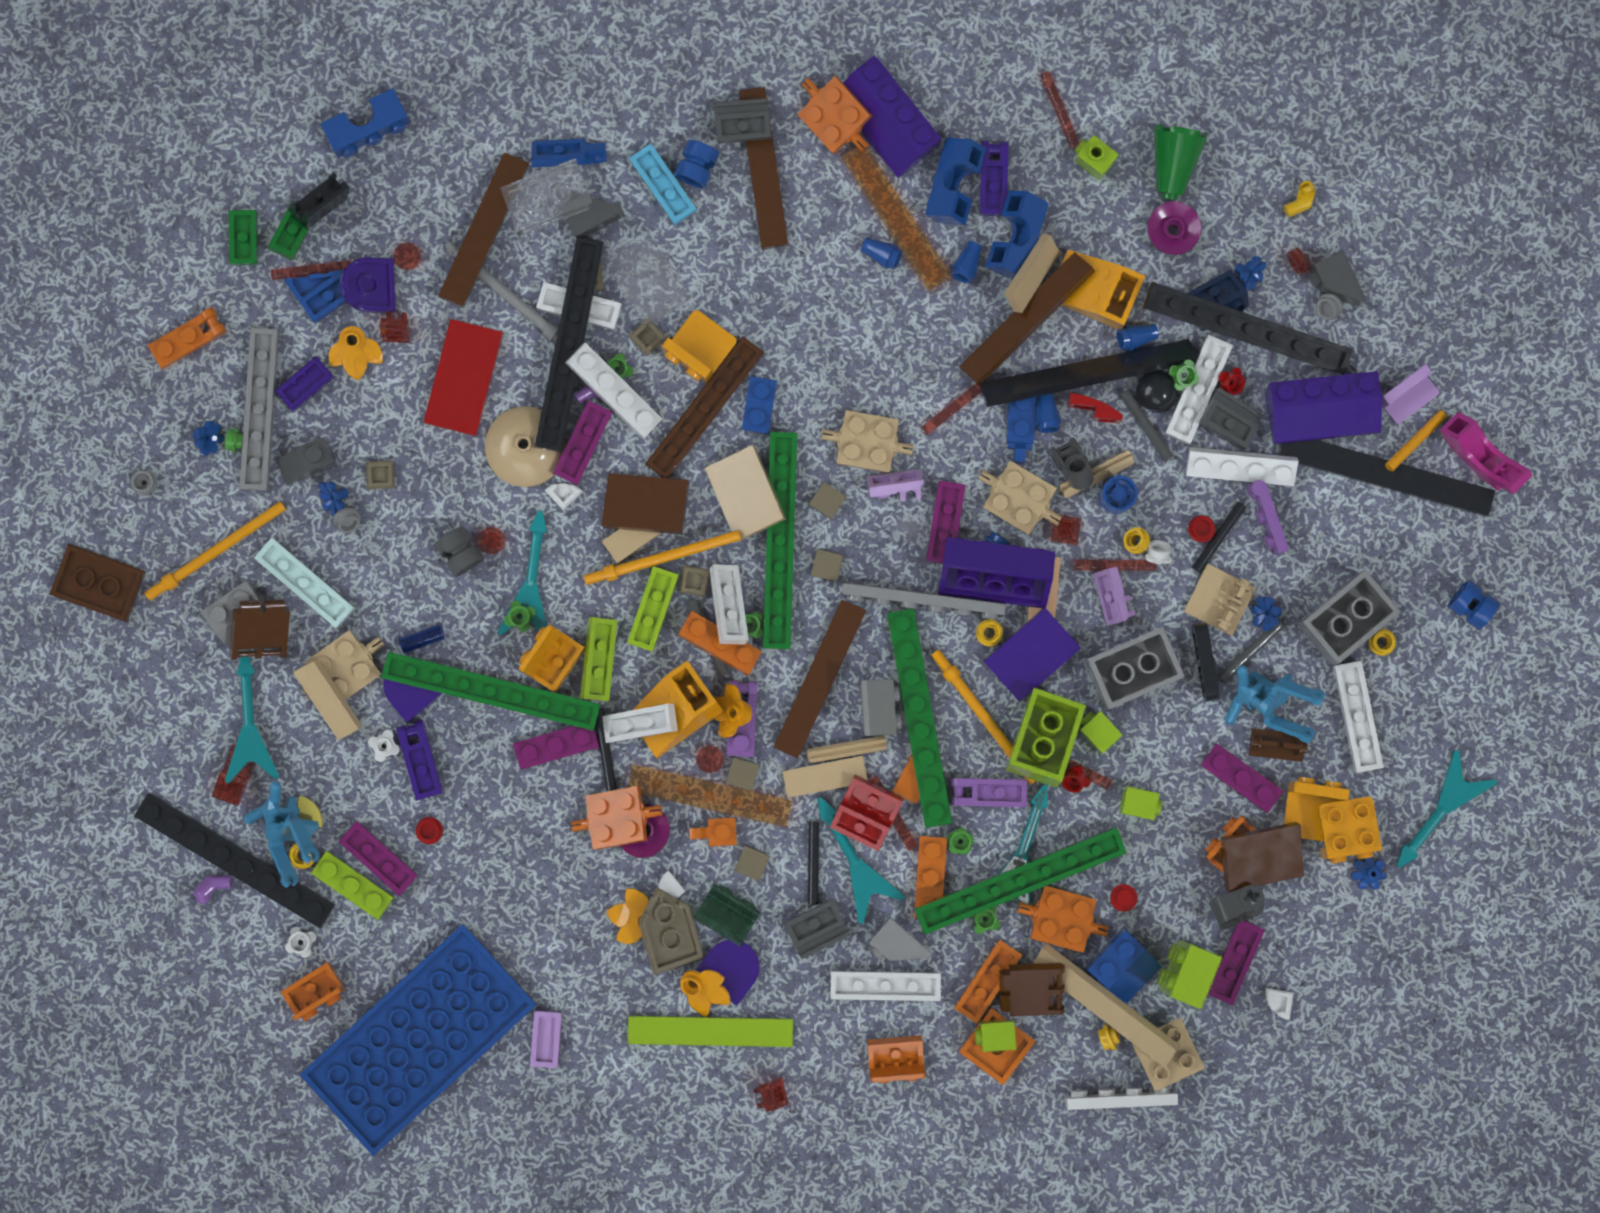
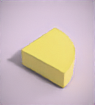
(309, 810)

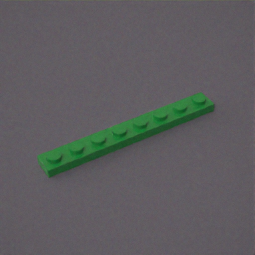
(780, 543)
(491, 691)
(919, 718)
(1020, 880)

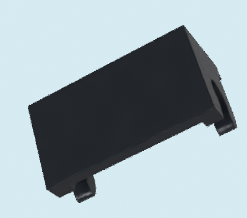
(320, 201)

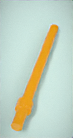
(612, 571)
(171, 580)
(951, 675)

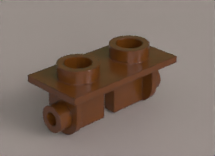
(1276, 745)

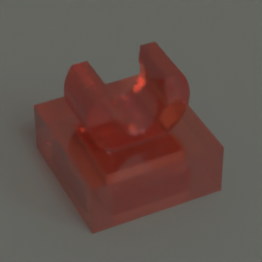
(395, 329)
(1067, 531)
(773, 1095)

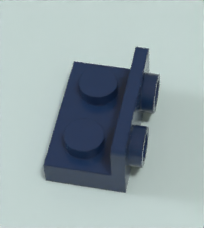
(1224, 290)

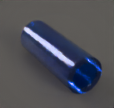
(421, 638)

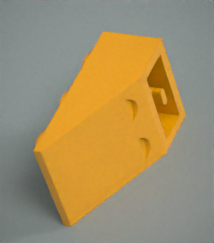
(1106, 293)
(692, 705)

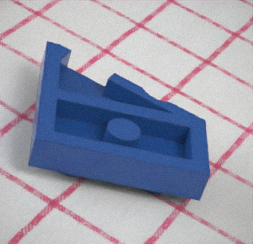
(318, 293)

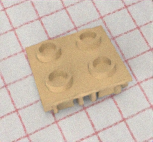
(1219, 599)
(1183, 1063)

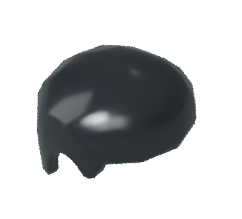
(1156, 391)

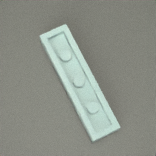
(304, 583)

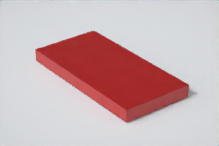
(463, 377)

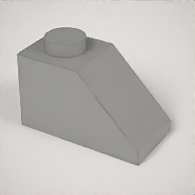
(896, 943)

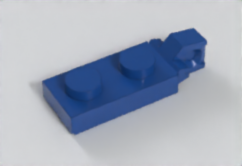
(555, 152)
(1021, 427)

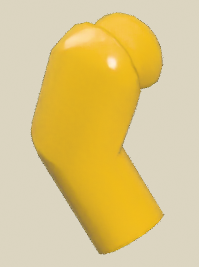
(1303, 200)

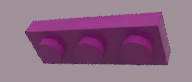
(582, 442)
(945, 518)
(554, 746)
(1241, 778)
(378, 858)
(1235, 961)

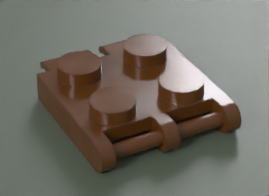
(260, 629)
(1031, 989)

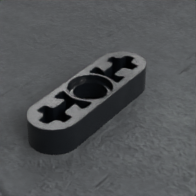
(1204, 655)

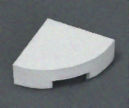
(563, 494)
(670, 885)
(1279, 1002)

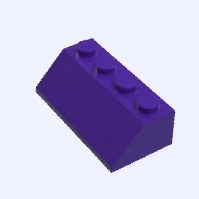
(897, 126)
(1324, 407)
(996, 572)

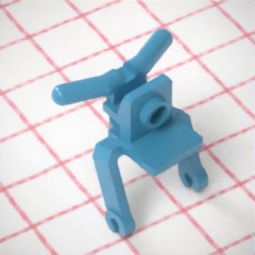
(1266, 697)
(285, 825)

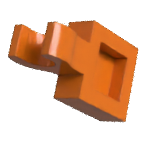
(719, 831)

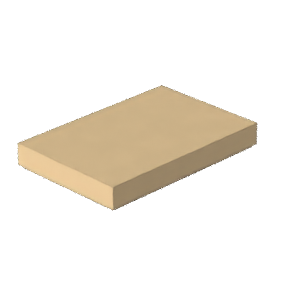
(745, 492)

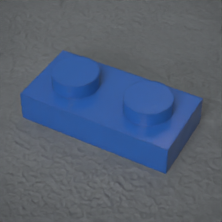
(759, 405)

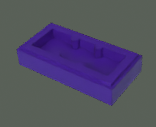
(304, 384)

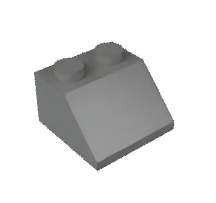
(220, 612)
(878, 707)

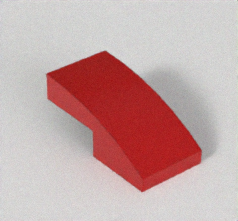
(1101, 411)

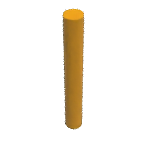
(1415, 441)

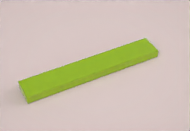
(710, 1031)

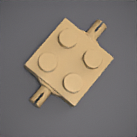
(867, 441)
(1020, 497)
(349, 663)

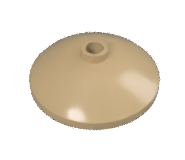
(516, 465)

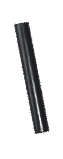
(1218, 537)
(606, 757)
(813, 863)

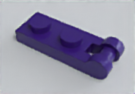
(994, 179)
(420, 761)

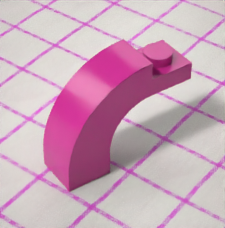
(1482, 456)

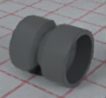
(459, 551)

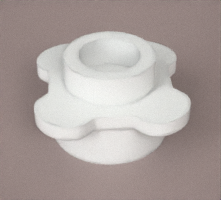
(1158, 552)
(376, 744)
(293, 945)

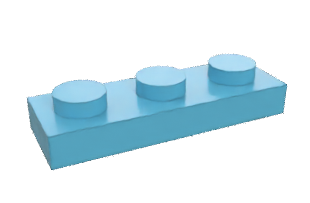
(662, 184)

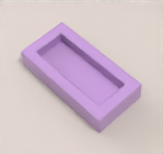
(546, 1039)

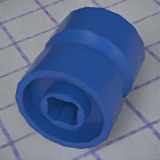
(696, 165)
(1118, 495)
(1481, 610)

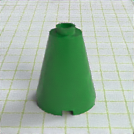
(1176, 158)

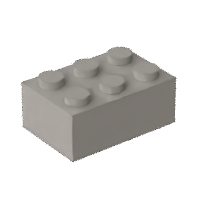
(1348, 617)
(1134, 668)

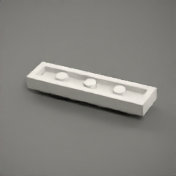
(613, 390)
(1196, 397)
(1241, 466)
(1358, 717)
(885, 985)
(1109, 1099)

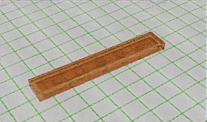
(896, 218)
(711, 796)

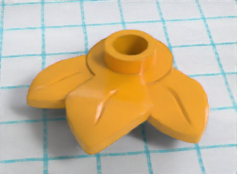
(355, 356)
(735, 713)
(627, 916)
(705, 991)

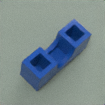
(387, 118)
(957, 160)
(1026, 217)

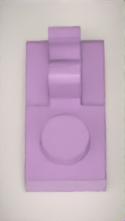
(891, 483)
(1111, 596)

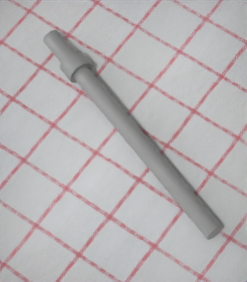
(549, 329)

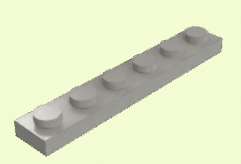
(259, 409)
(934, 601)

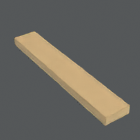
(1111, 1009)

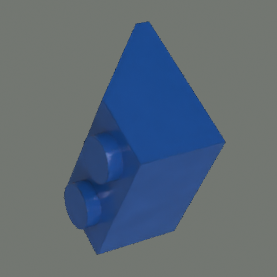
(1123, 966)

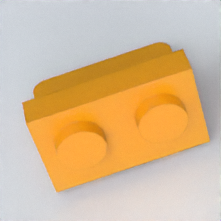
(699, 346)
(551, 657)
(1303, 804)
(1349, 829)

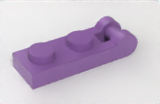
(1267, 516)
(743, 741)
(989, 792)

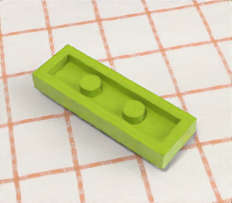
(653, 609)
(598, 659)
(352, 885)

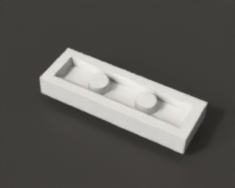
(602, 314)
(728, 604)
(639, 723)

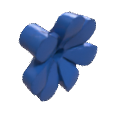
(1251, 272)
(207, 437)
(332, 497)
(1266, 613)
(1364, 873)

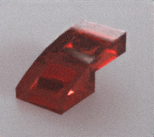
(235, 790)

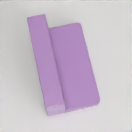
(1409, 395)

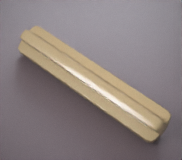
(1102, 471)
(846, 749)

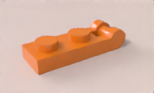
(186, 338)

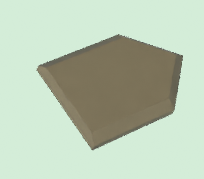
(669, 932)

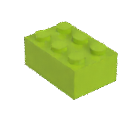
(1045, 737)
(1188, 973)

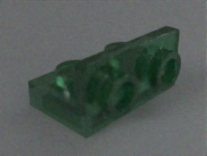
(727, 914)

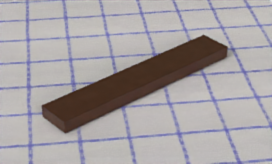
(765, 184)
(481, 233)
(1022, 325)
(704, 408)
(819, 679)

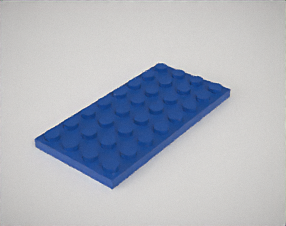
(418, 1039)

